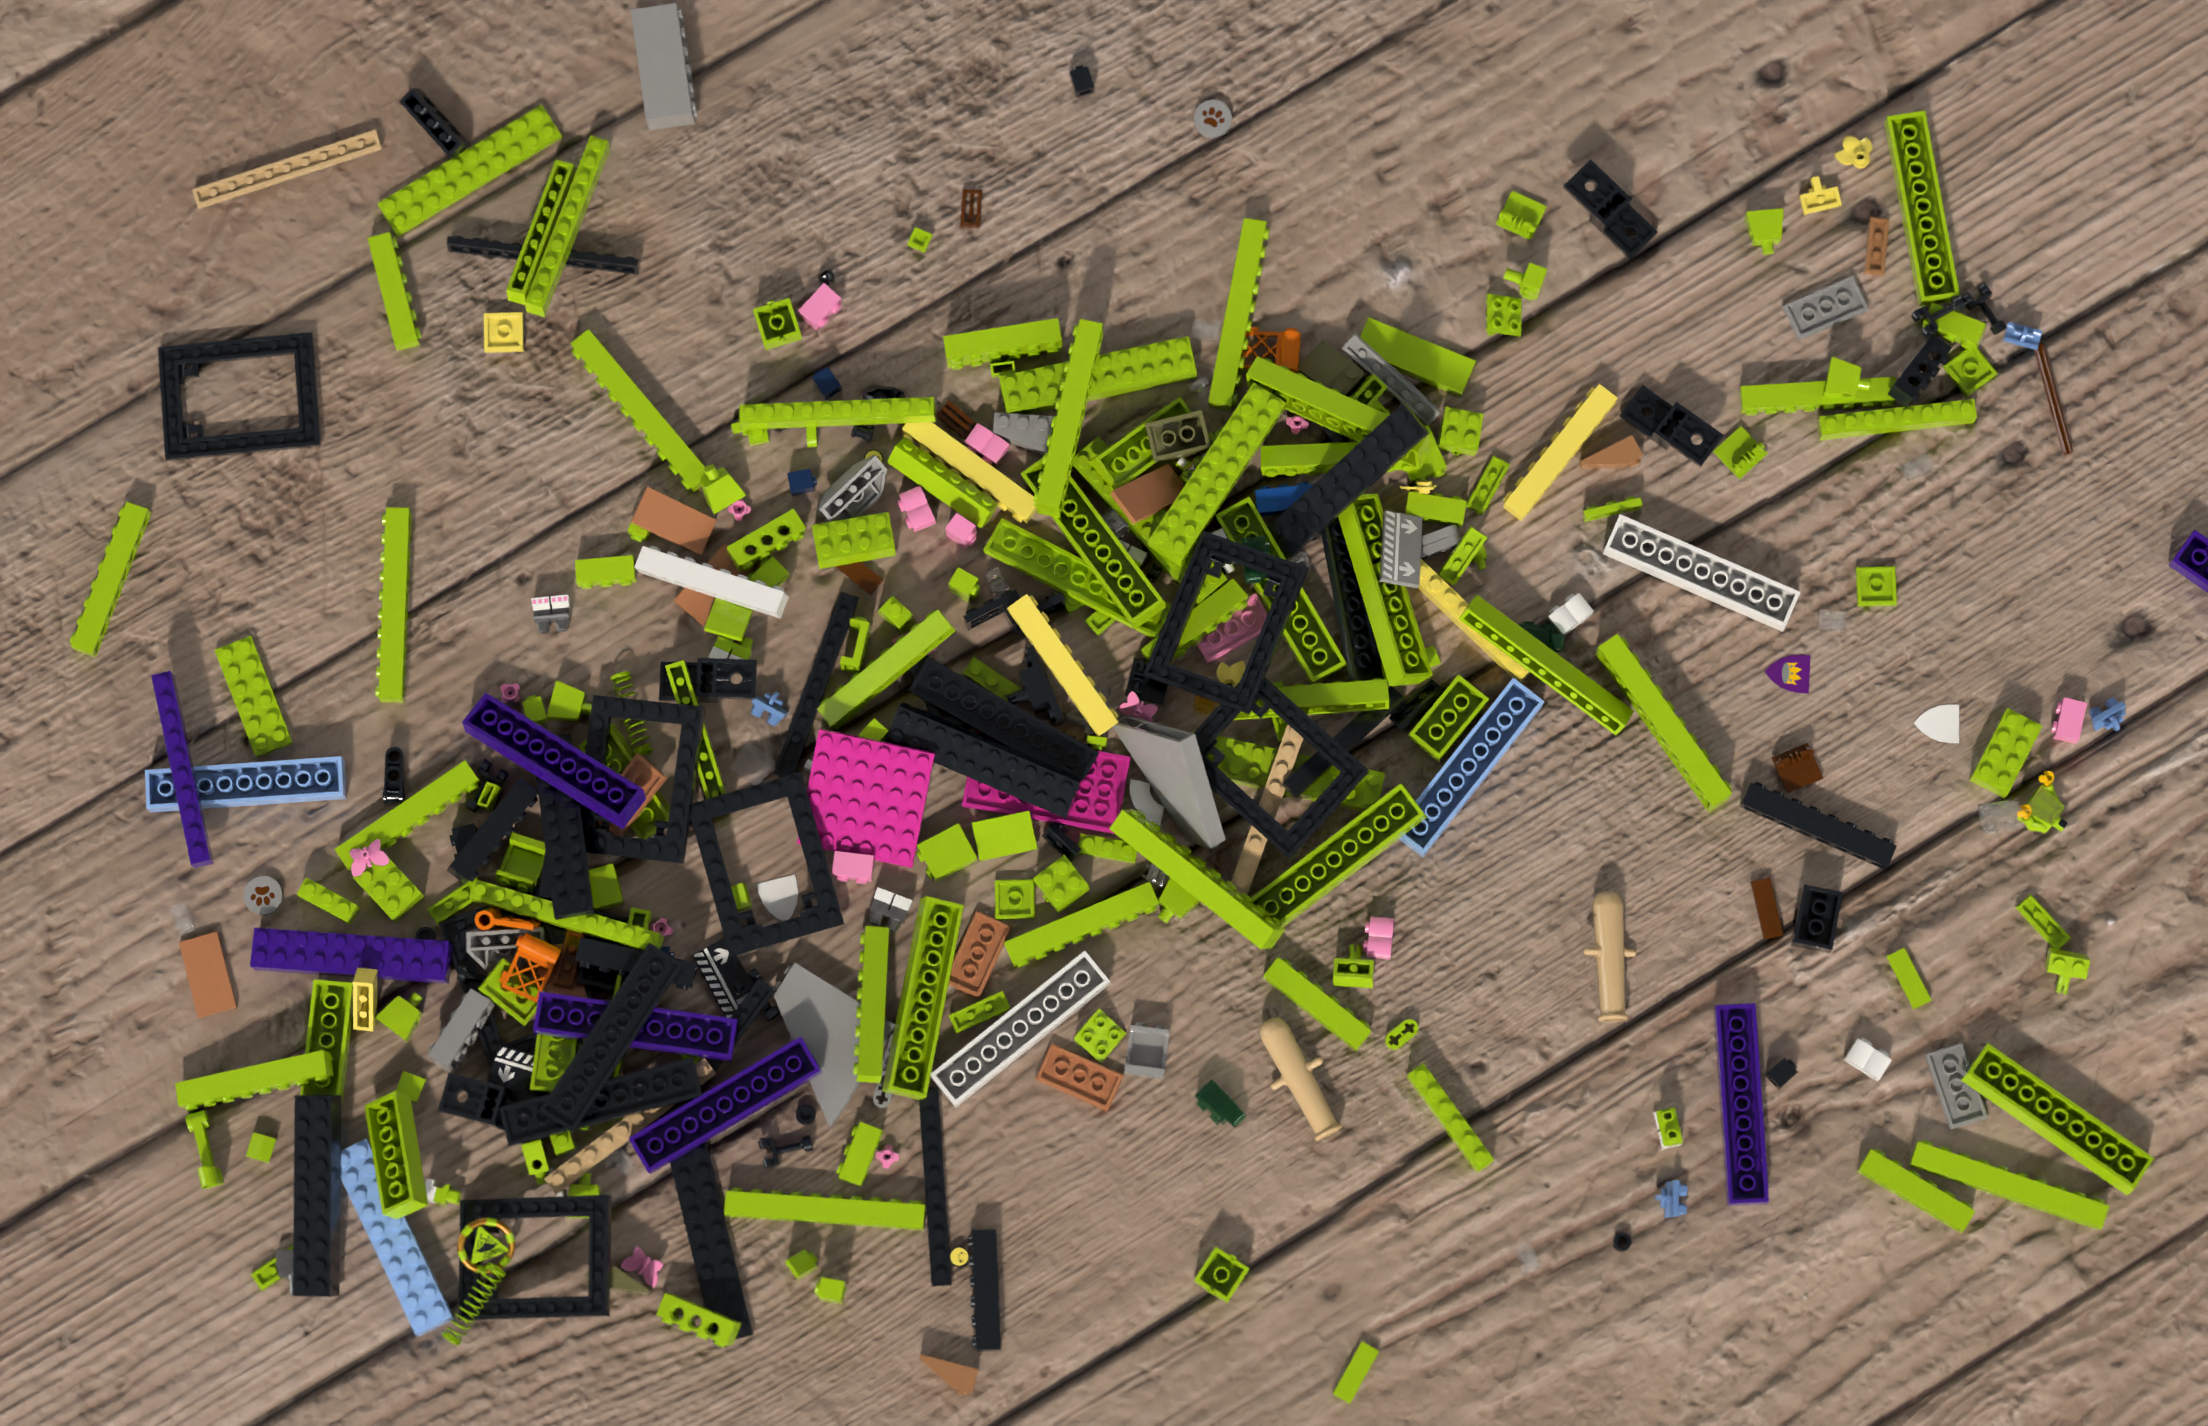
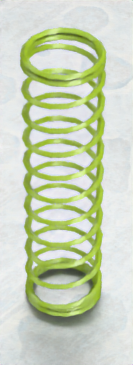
(643, 751)
(498, 1272)

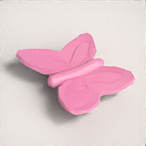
(1134, 707)
(365, 856)
(640, 1261)

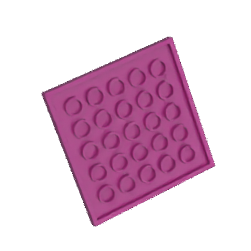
(869, 796)

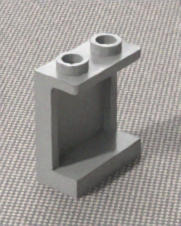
(1147, 1051)

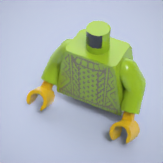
(2043, 807)

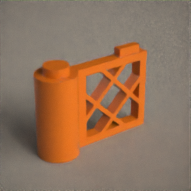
(1286, 348)
(492, 917)
(538, 952)

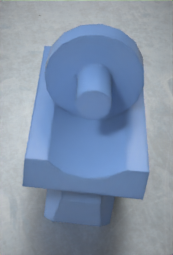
(2022, 335)
(776, 712)
(2110, 717)
(1670, 1198)

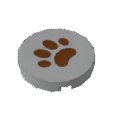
(1212, 118)
(263, 895)

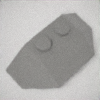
(854, 490)
(491, 945)

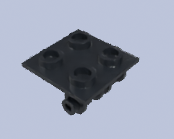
(1144, 687)

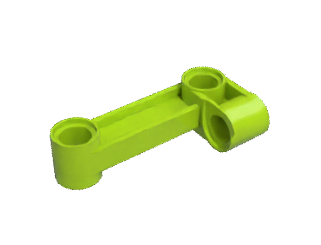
(209, 1174)

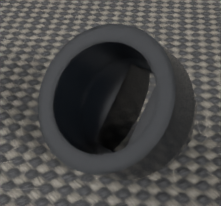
(827, 276)

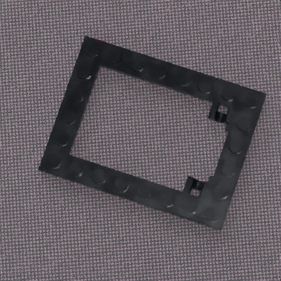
(172, 372)
(1222, 552)
(1292, 840)
(660, 846)
(455, 932)
(753, 937)
(598, 1299)

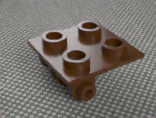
(1797, 767)

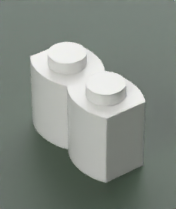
(1570, 614)
(1867, 1059)

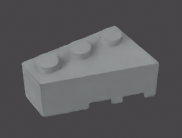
(1024, 430)

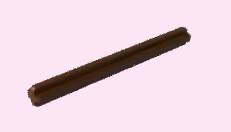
(2053, 400)

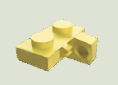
(1819, 198)

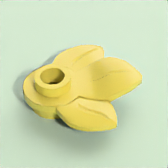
(1852, 150)
(1422, 486)
(1231, 675)

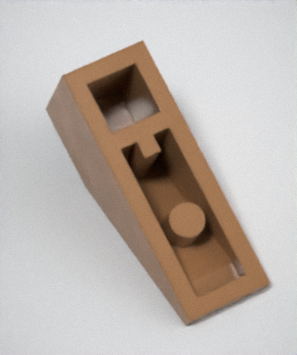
(1618, 455)
(955, 1375)

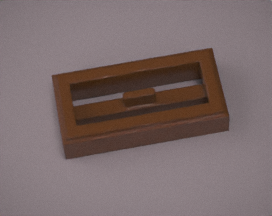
(969, 224)
(944, 409)

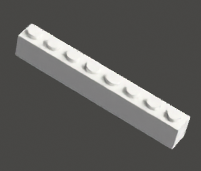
(711, 581)

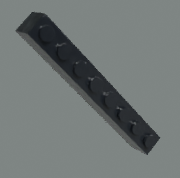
(1818, 826)

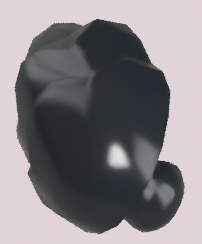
(882, 392)

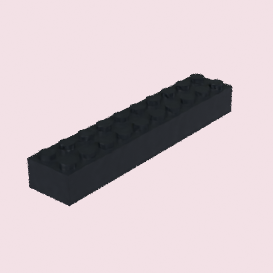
(986, 760)
(317, 1195)

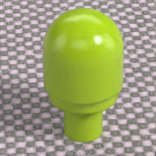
(1480, 558)

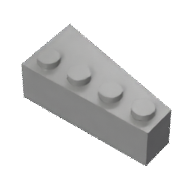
(460, 1031)

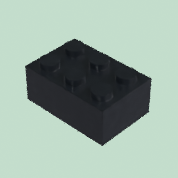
(1816, 918)

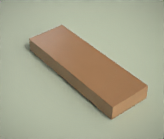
(1876, 246)

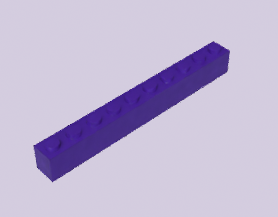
(182, 769)

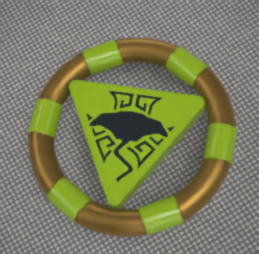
(485, 1245)

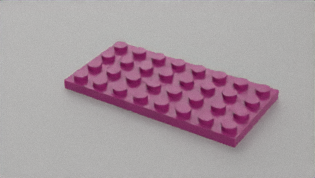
(1094, 807)

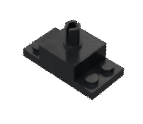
(1036, 689)

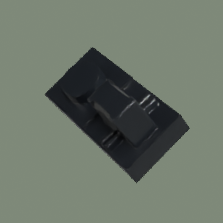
(1063, 844)

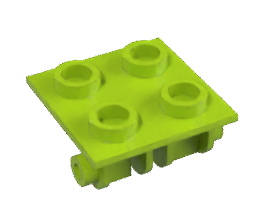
(1521, 215)
(1503, 315)
(1740, 452)
(1099, 1035)

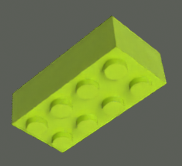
(853, 540)
(1448, 718)
(2005, 753)

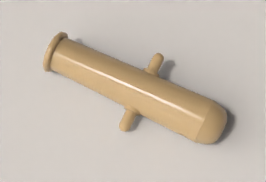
(1610, 955)
(1298, 1076)

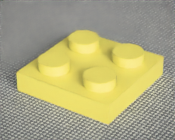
(503, 332)

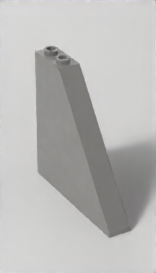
(1176, 774)
(827, 1025)

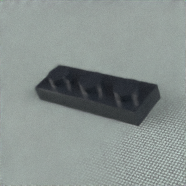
(1416, 704)

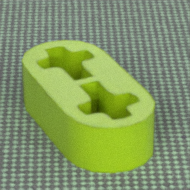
(811, 436)
(1398, 1031)

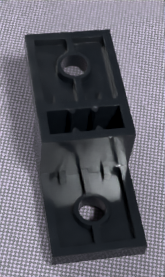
(1610, 209)
(1671, 426)
(993, 608)
(713, 680)
(482, 1101)

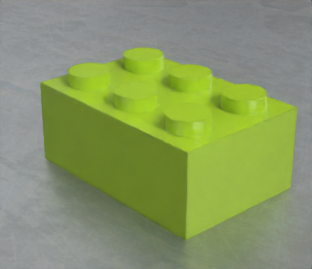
(390, 889)

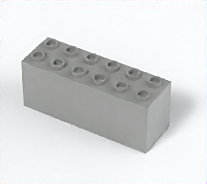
(663, 66)

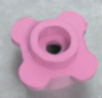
(1295, 429)
(739, 514)
(510, 688)
(662, 923)
(886, 1162)

